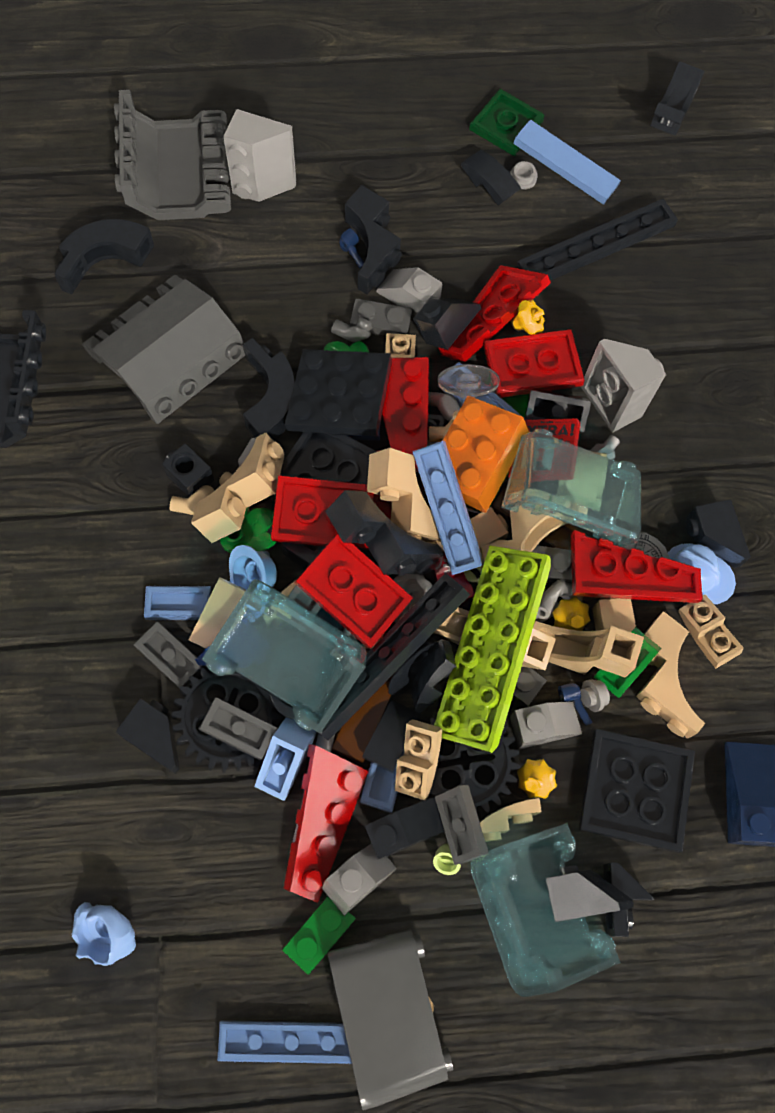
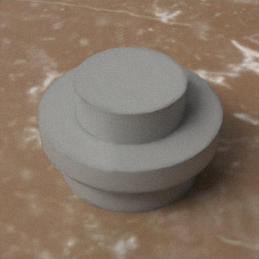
(524, 174)
(594, 695)

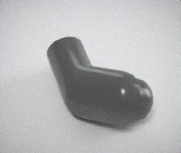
(352, 333)

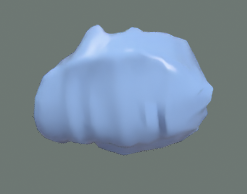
(102, 934)

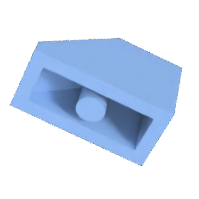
(284, 758)

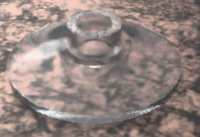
(468, 380)

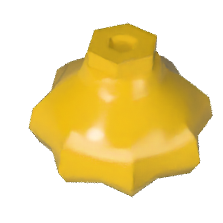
(529, 317)
(571, 614)
(536, 778)

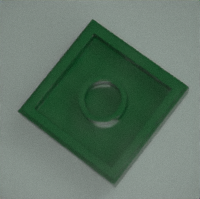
(503, 120)

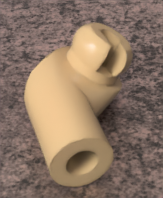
(188, 505)

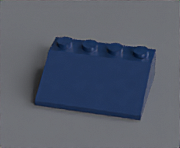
(750, 793)

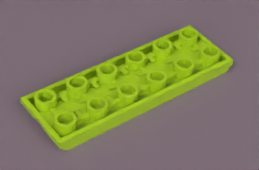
(493, 647)

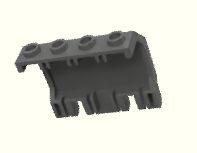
(171, 164)
(169, 346)

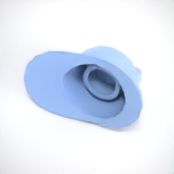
(249, 564)
(716, 575)

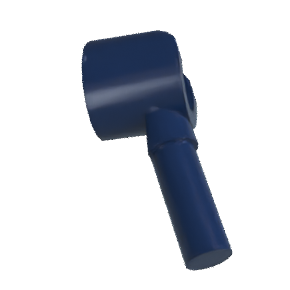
(348, 242)
(572, 692)

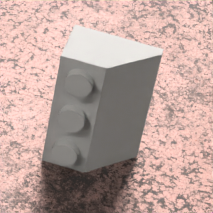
(259, 156)
(622, 382)

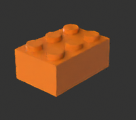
(483, 449)

